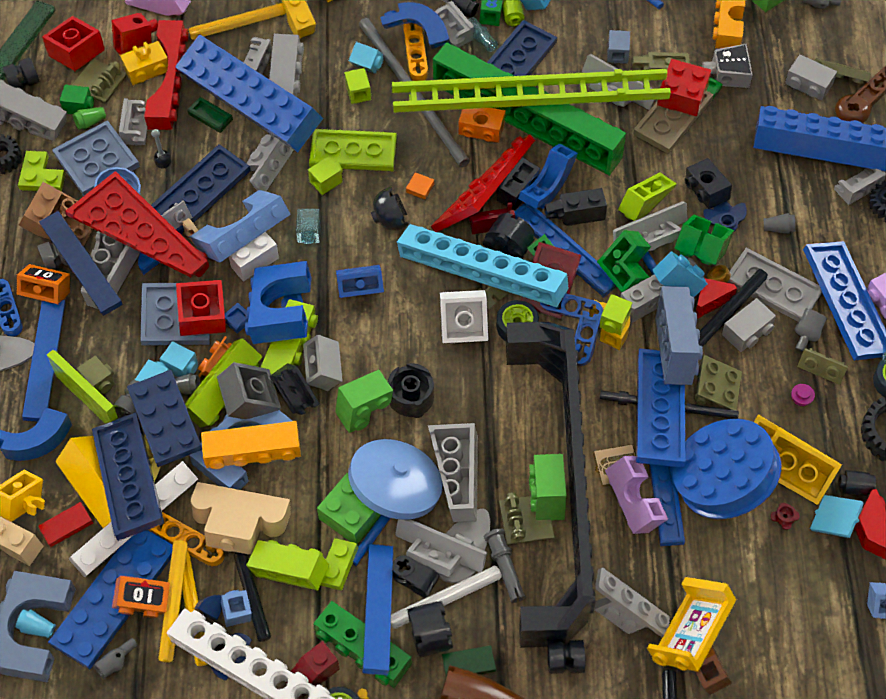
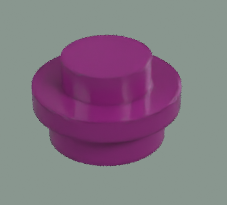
(802, 394)

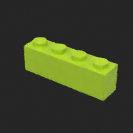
(290, 350)
(207, 398)

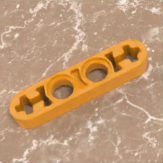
(413, 48)
(184, 535)

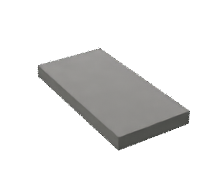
(781, 290)

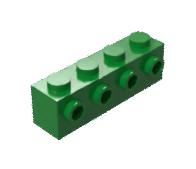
(347, 636)

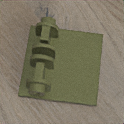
(101, 79)
(718, 383)
(521, 523)

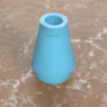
(34, 624)

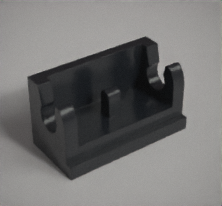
(294, 389)

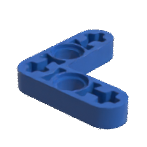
(7, 297)
(585, 321)

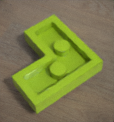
(35, 172)
(340, 561)

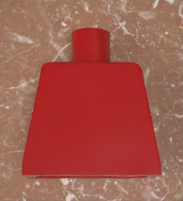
(131, 32)

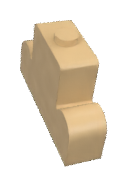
(237, 516)

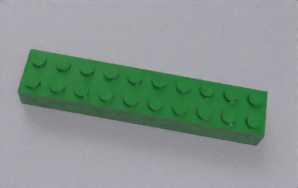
(563, 124)

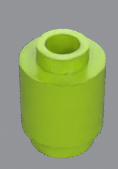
(513, 12)

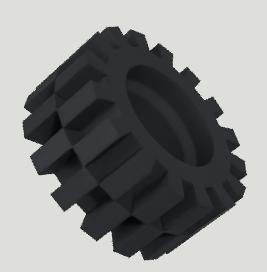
(12, 157)

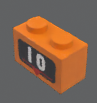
(43, 284)
(141, 596)

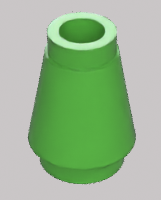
(88, 117)

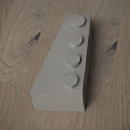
(287, 62)
(30, 113)
(113, 260)
(458, 464)

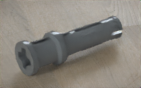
(501, 554)

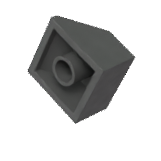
(247, 391)

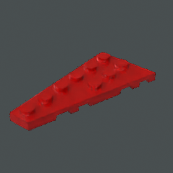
(483, 187)
(128, 218)

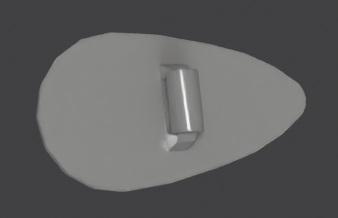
(14, 351)
(471, 533)

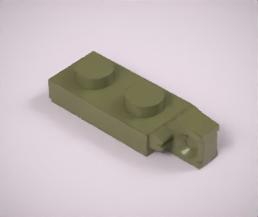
(657, 60)
(857, 75)

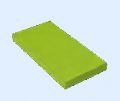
(354, 149)
(82, 388)

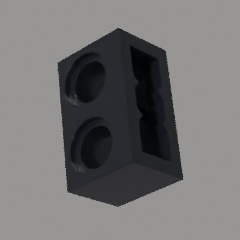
(517, 180)

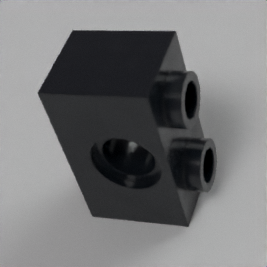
(708, 183)

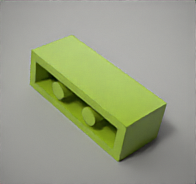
(288, 564)

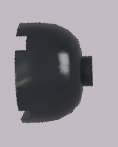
(389, 210)

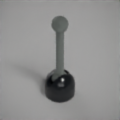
(162, 157)

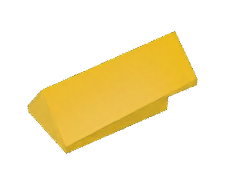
(803, 466)
(82, 469)

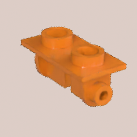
(218, 350)

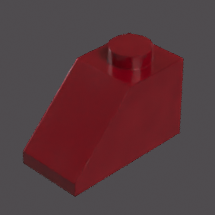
(317, 665)

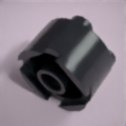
(509, 236)
(411, 390)
(430, 629)

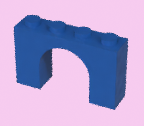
(267, 285)

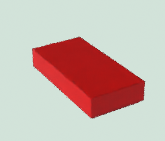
(65, 524)

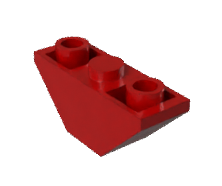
(872, 525)

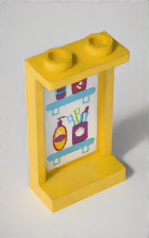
(694, 625)

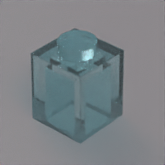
(308, 226)

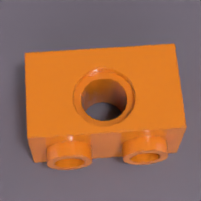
(482, 123)

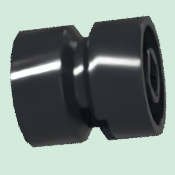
(28, 72)
(566, 656)

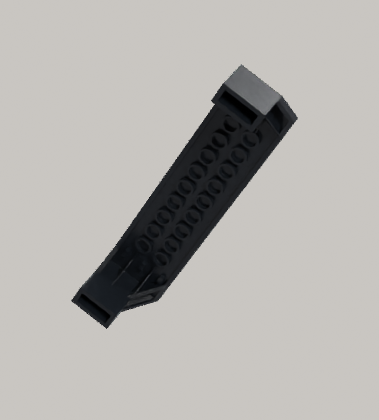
(555, 351)

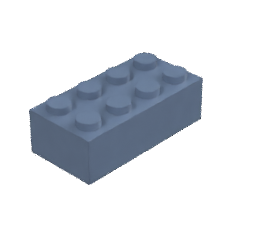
(678, 335)

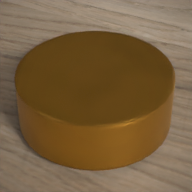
(719, 273)

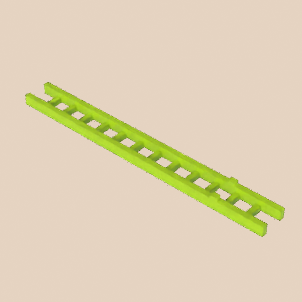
(562, 97)

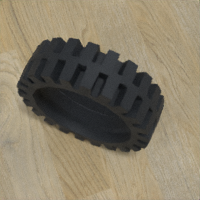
(869, 432)

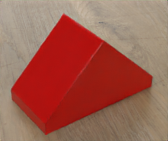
(713, 296)

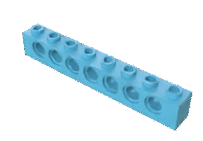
(483, 265)

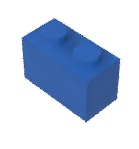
(359, 281)

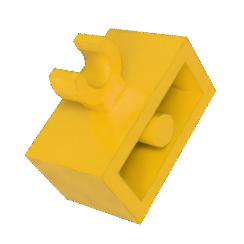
(145, 62)
(21, 495)

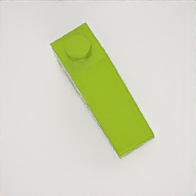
(645, 196)

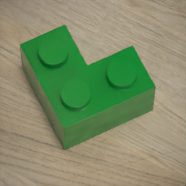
(622, 260)

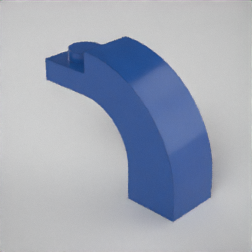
(422, 16)
(550, 179)
(37, 441)

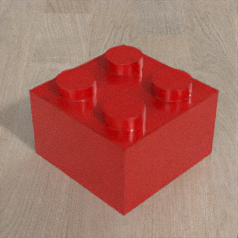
(73, 43)
(687, 87)
(200, 307)

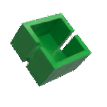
(697, 241)

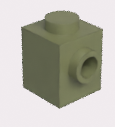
(97, 374)

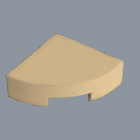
(189, 228)

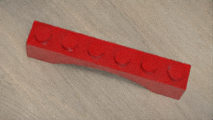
(160, 107)

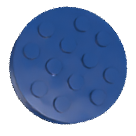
(728, 469)

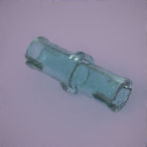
(483, 35)

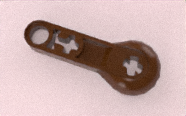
(862, 100)

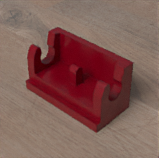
(482, 221)

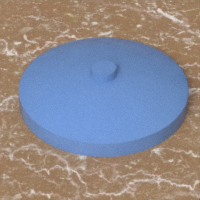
(395, 479)

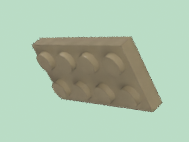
(666, 126)

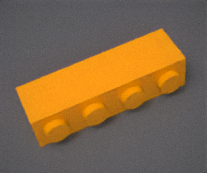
(251, 445)

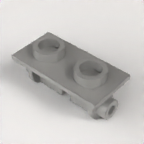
(177, 214)

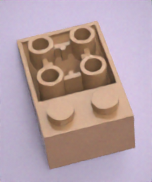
(46, 202)

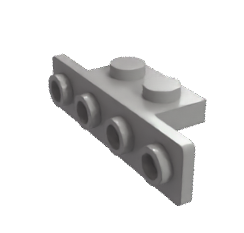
(595, 64)
(268, 161)
(658, 227)
(438, 549)
(627, 607)

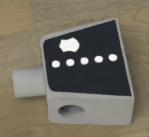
(731, 66)

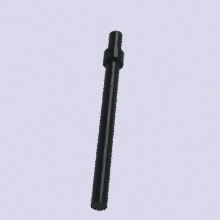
(624, 397)

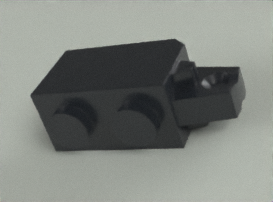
(578, 207)

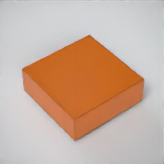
(420, 186)

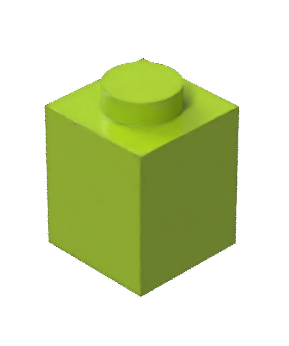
(357, 86)
(325, 175)
(615, 314)

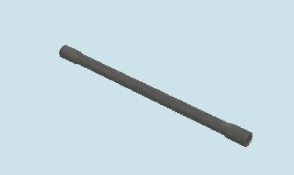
(455, 150)

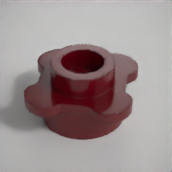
(785, 509)

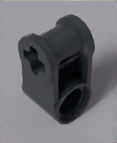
(417, 577)

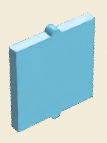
(837, 516)

